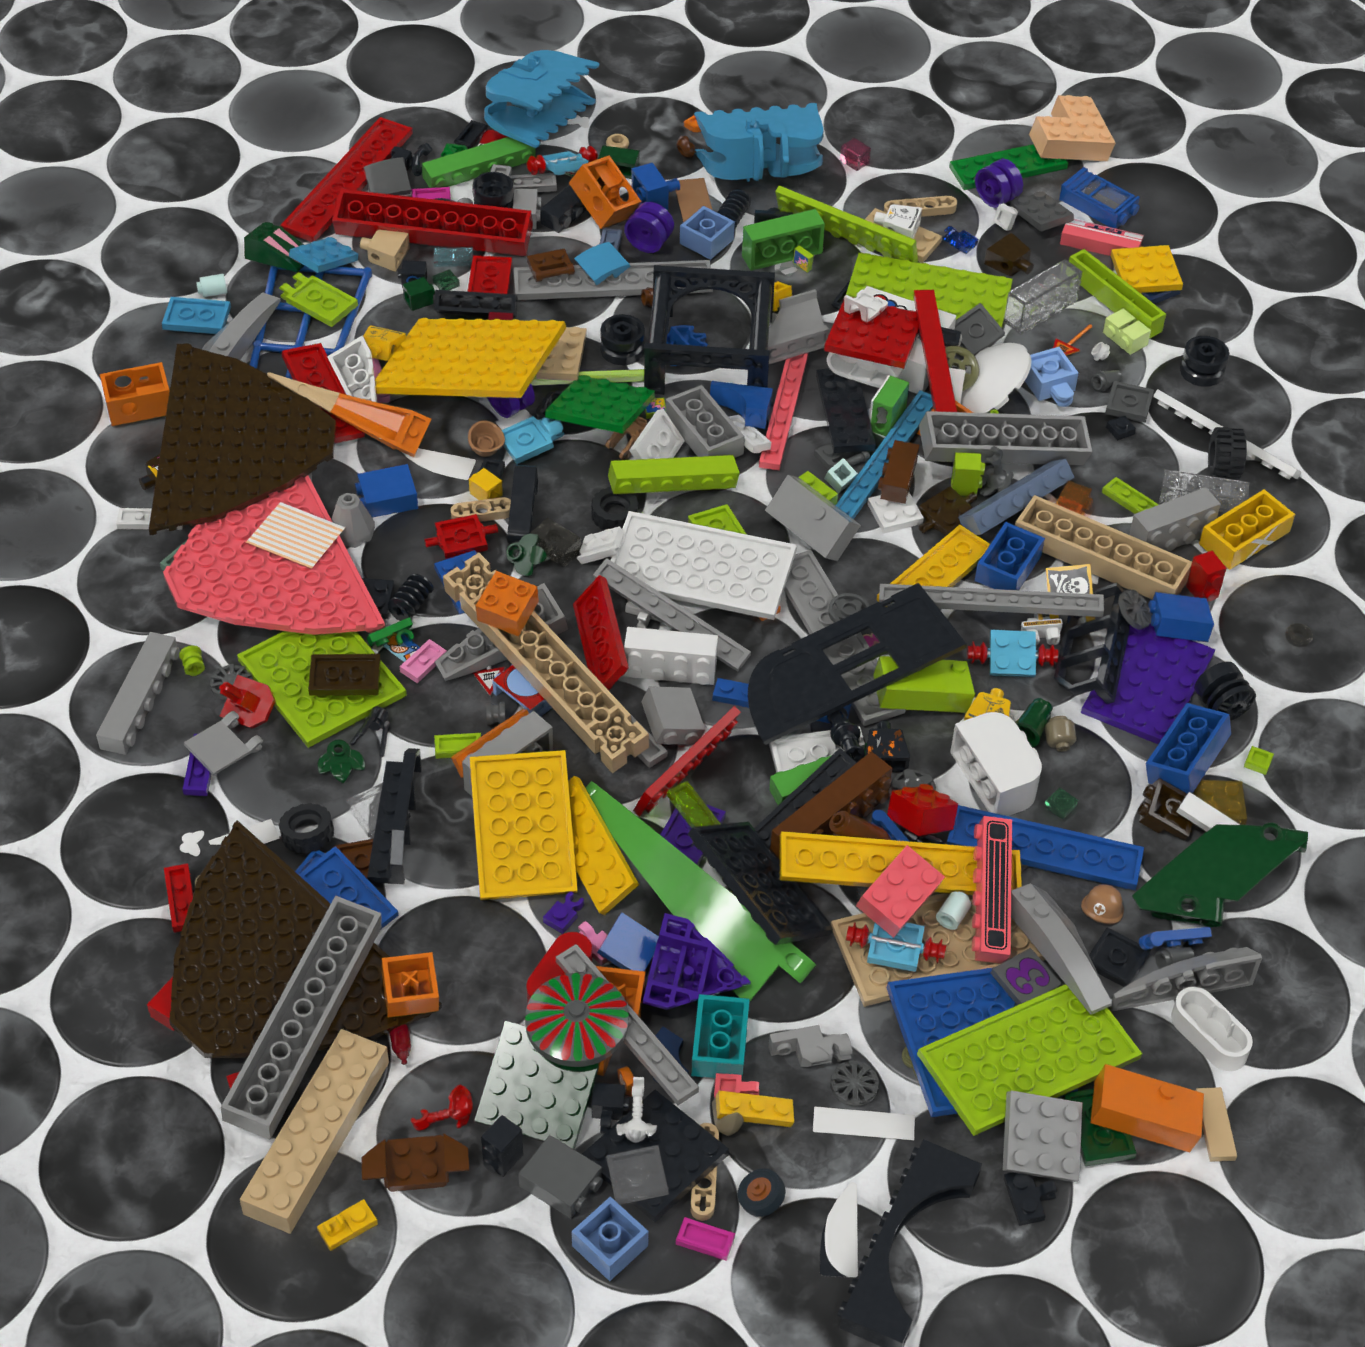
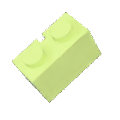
(1130, 337)

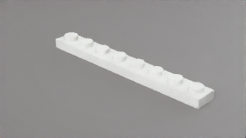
(1200, 421)

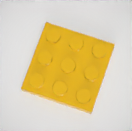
(1147, 268)

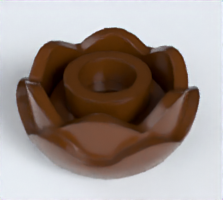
(685, 147)

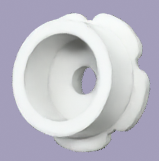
(1100, 351)

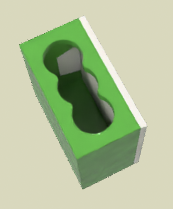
(888, 404)

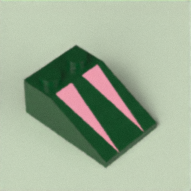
(271, 246)

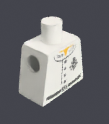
(900, 219)

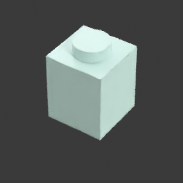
(840, 475)

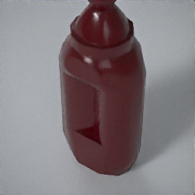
(401, 1042)

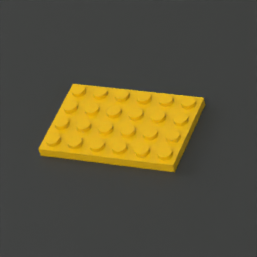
(523, 825)

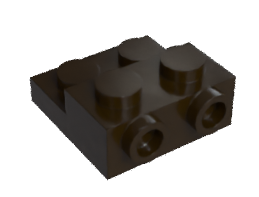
(1160, 809)

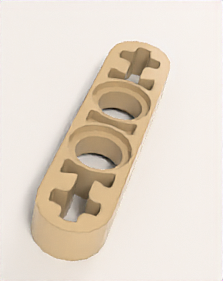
(941, 205)
(708, 1192)

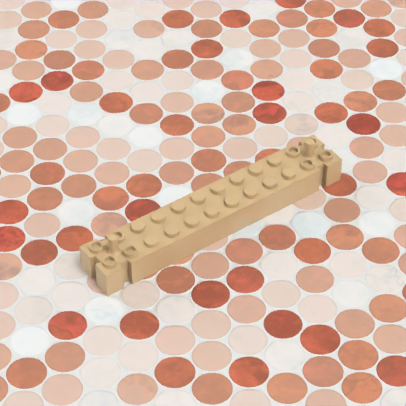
(555, 673)

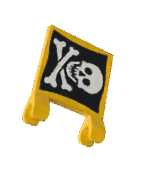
(1070, 580)

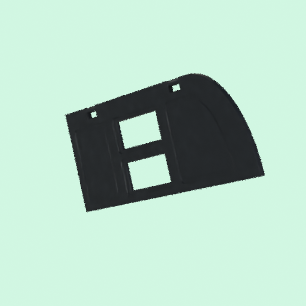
(807, 686)

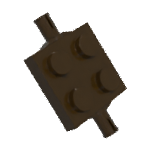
(944, 509)

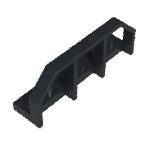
(1111, 652)
(392, 820)

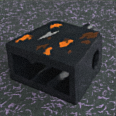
(889, 746)

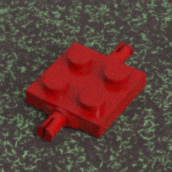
(461, 536)

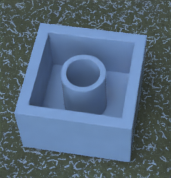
(707, 232)
(610, 1238)

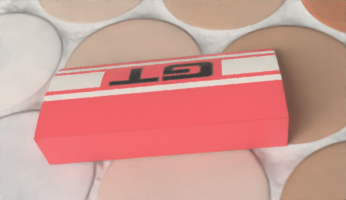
(1098, 237)

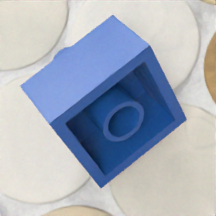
(651, 185)

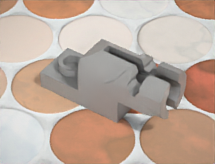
(811, 1046)

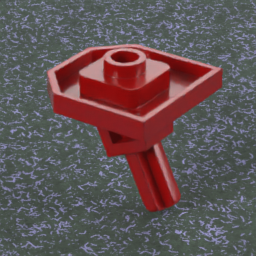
(249, 699)

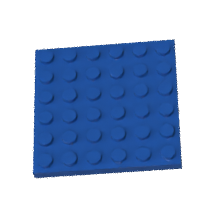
(939, 1007)

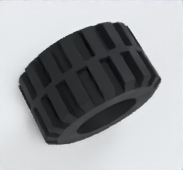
(1227, 453)

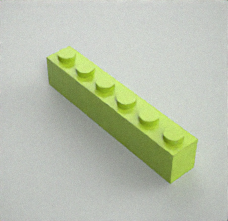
(1116, 292)
(673, 474)

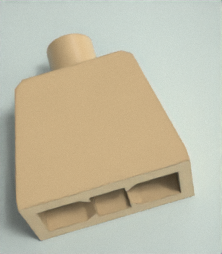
(386, 248)

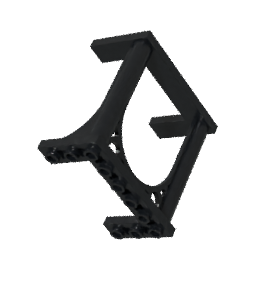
(659, 353)

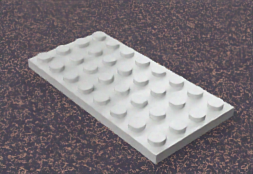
(706, 564)

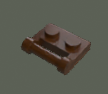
(550, 264)

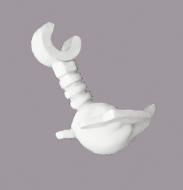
(636, 1128)

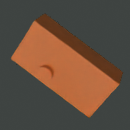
(1147, 1108)

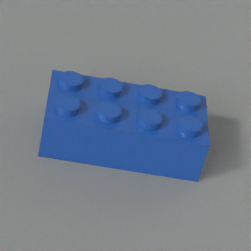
(1189, 747)

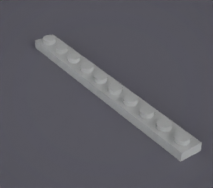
(1007, 600)

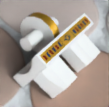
(1044, 628)

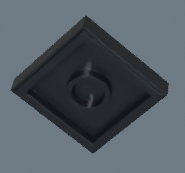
(1118, 957)

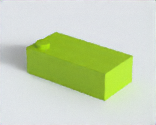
(939, 687)

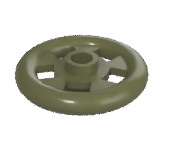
(969, 360)

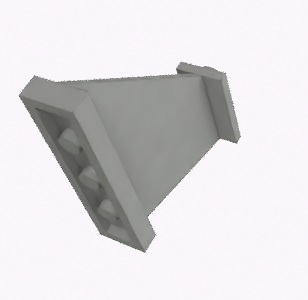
(797, 327)

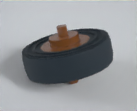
(761, 1192)

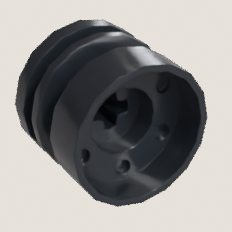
(493, 190)
(1225, 690)

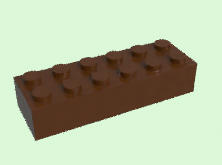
(854, 791)

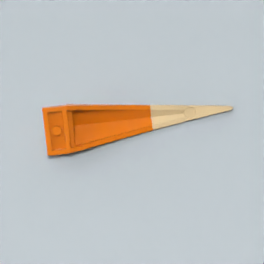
(389, 424)

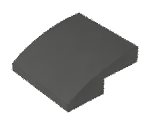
(388, 177)

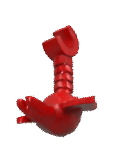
(459, 1109)

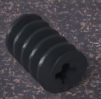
(735, 205)
(410, 597)

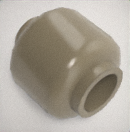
(1060, 733)

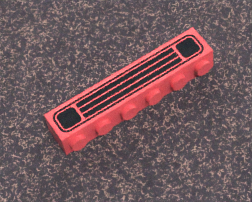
(993, 890)

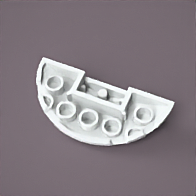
(1000, 371)

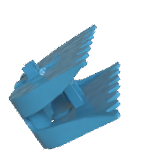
(542, 90)
(747, 142)

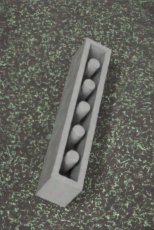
(138, 693)

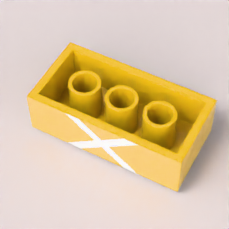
(1247, 529)

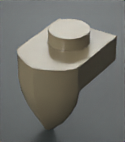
(729, 1124)

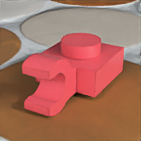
(734, 1083)

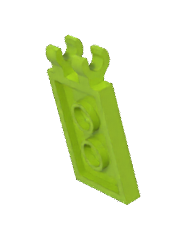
(318, 299)
(718, 518)

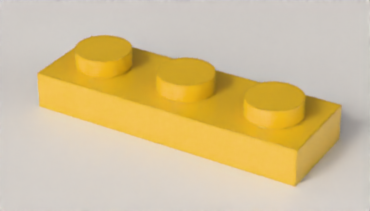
(756, 1108)

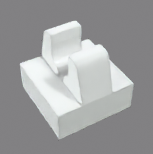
(1005, 216)

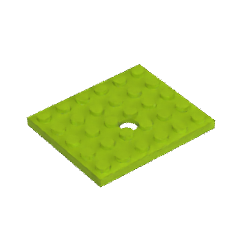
(285, 667)

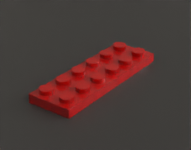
(312, 366)
(600, 633)
(689, 760)

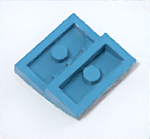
(601, 262)

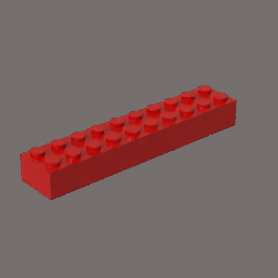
(434, 221)

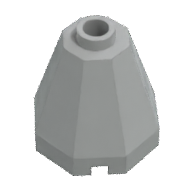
(355, 518)

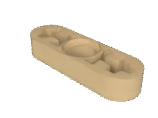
(487, 504)

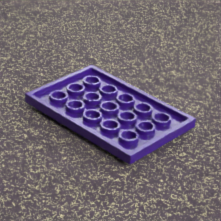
(1152, 684)

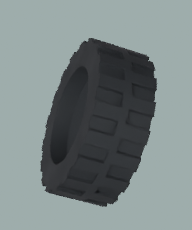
(605, 498)
(310, 840)

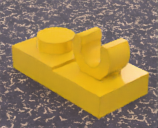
(347, 1225)

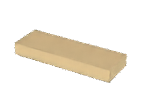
(1217, 1126)

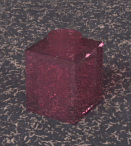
(855, 154)

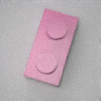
(422, 661)

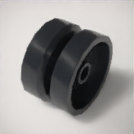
(622, 339)
(1204, 361)

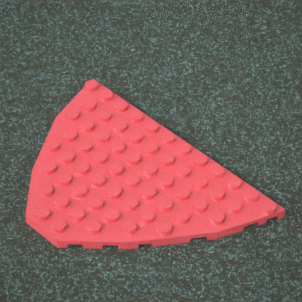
(255, 588)

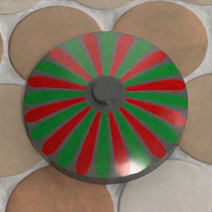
(576, 1019)

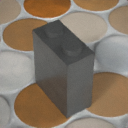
(561, 1177)

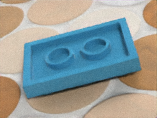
(323, 254)
(196, 315)

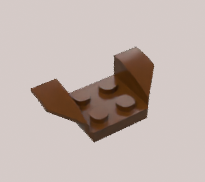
(415, 1162)

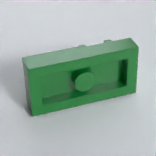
(383, 635)

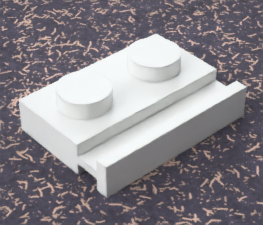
(600, 545)

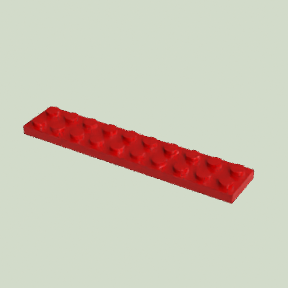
(318, 208)

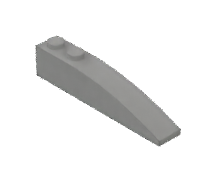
(242, 330)
(478, 651)
(1059, 944)
(1208, 971)

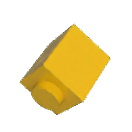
(485, 485)

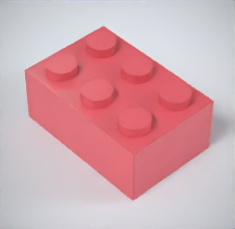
(900, 891)

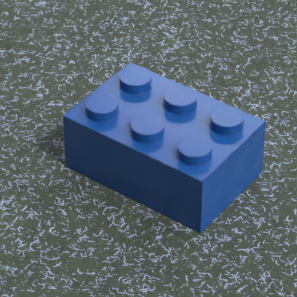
(1009, 558)

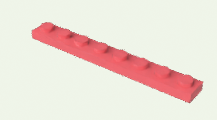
(783, 411)

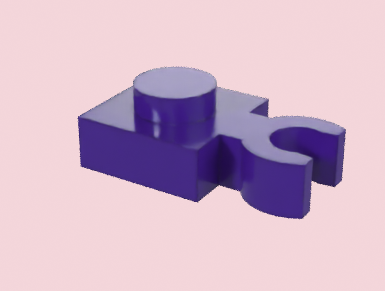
(563, 915)

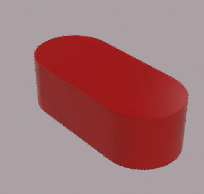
(548, 967)

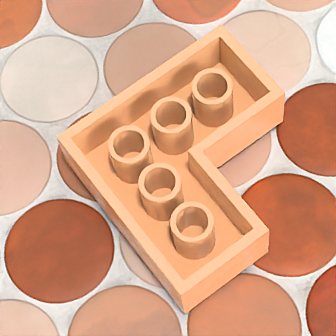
(1072, 131)

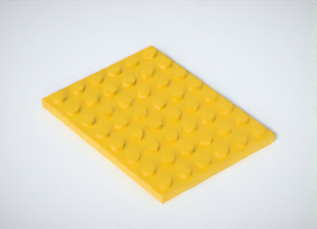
(469, 357)

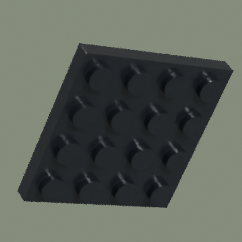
(684, 1147)

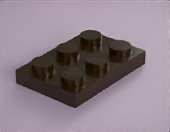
(344, 674)

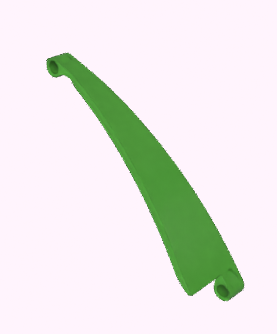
(700, 898)

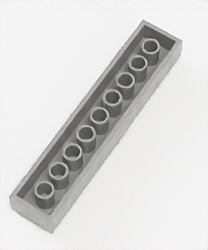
(301, 1018)

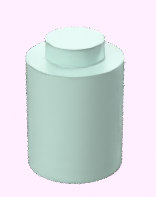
(212, 285)
(953, 910)

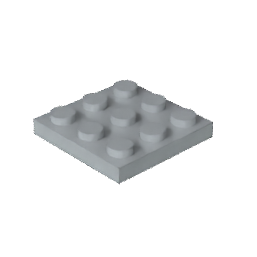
(1042, 1136)

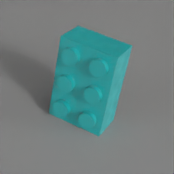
(720, 1036)

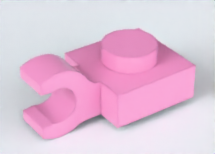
(596, 940)

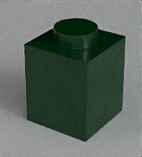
(418, 293)

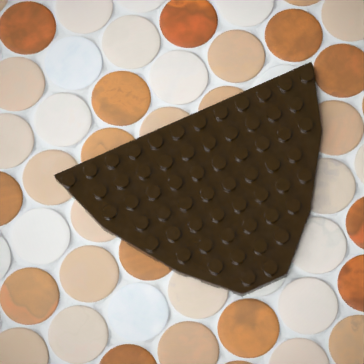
(231, 439)
(243, 946)

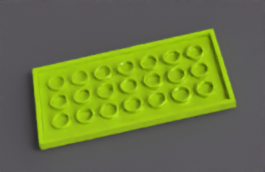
(954, 289)
(1031, 1049)

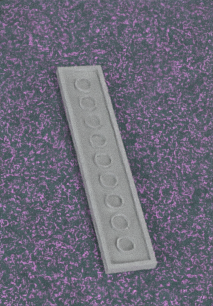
(580, 285)
(811, 595)

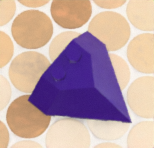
(687, 966)

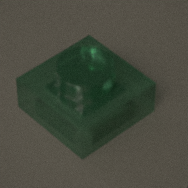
(446, 280)
(1061, 803)

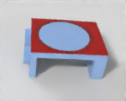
(520, 690)

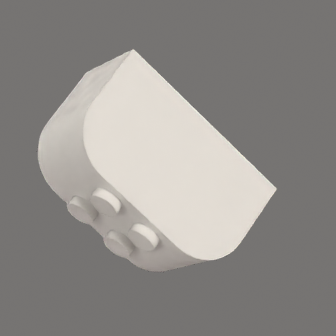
(997, 762)

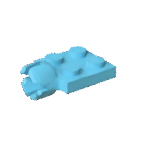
(531, 437)

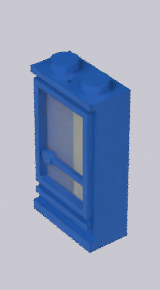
(1099, 198)

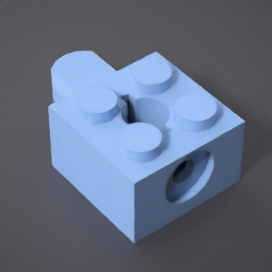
(1052, 376)

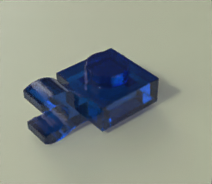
(960, 240)

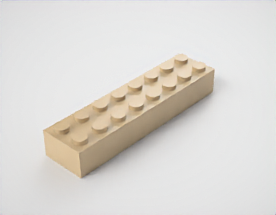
(1107, 550)
(314, 1131)

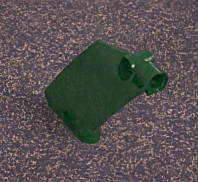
(1216, 871)

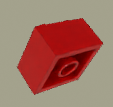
(922, 810)

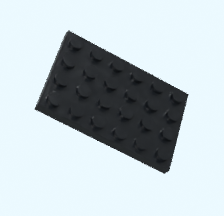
(754, 877)

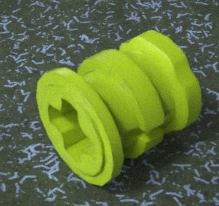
(192, 660)

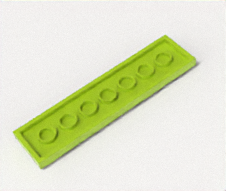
(851, 227)

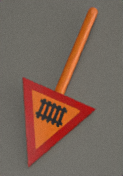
(1066, 347)

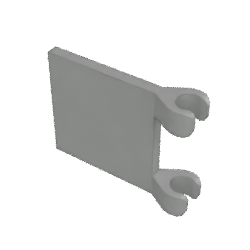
(219, 746)

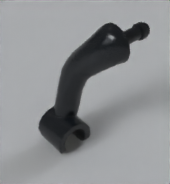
(423, 149)

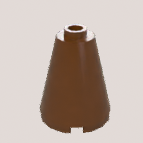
(849, 825)

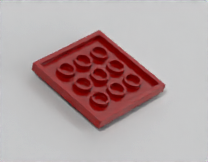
(881, 340)

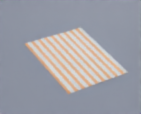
(295, 535)

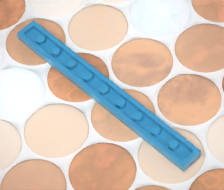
(869, 476)

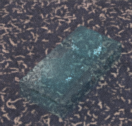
(453, 257)

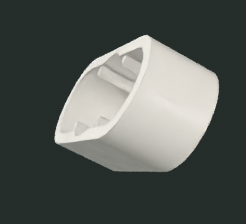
(861, 370)
(1211, 1028)

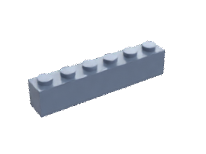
(1016, 496)

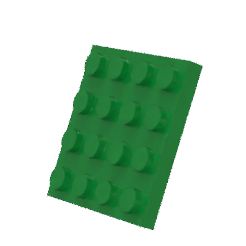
(600, 404)

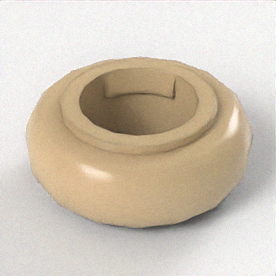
(617, 140)

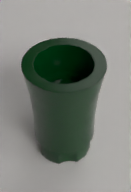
(1034, 720)

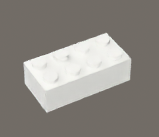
(671, 655)

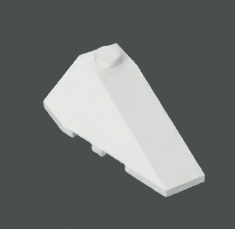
(355, 369)

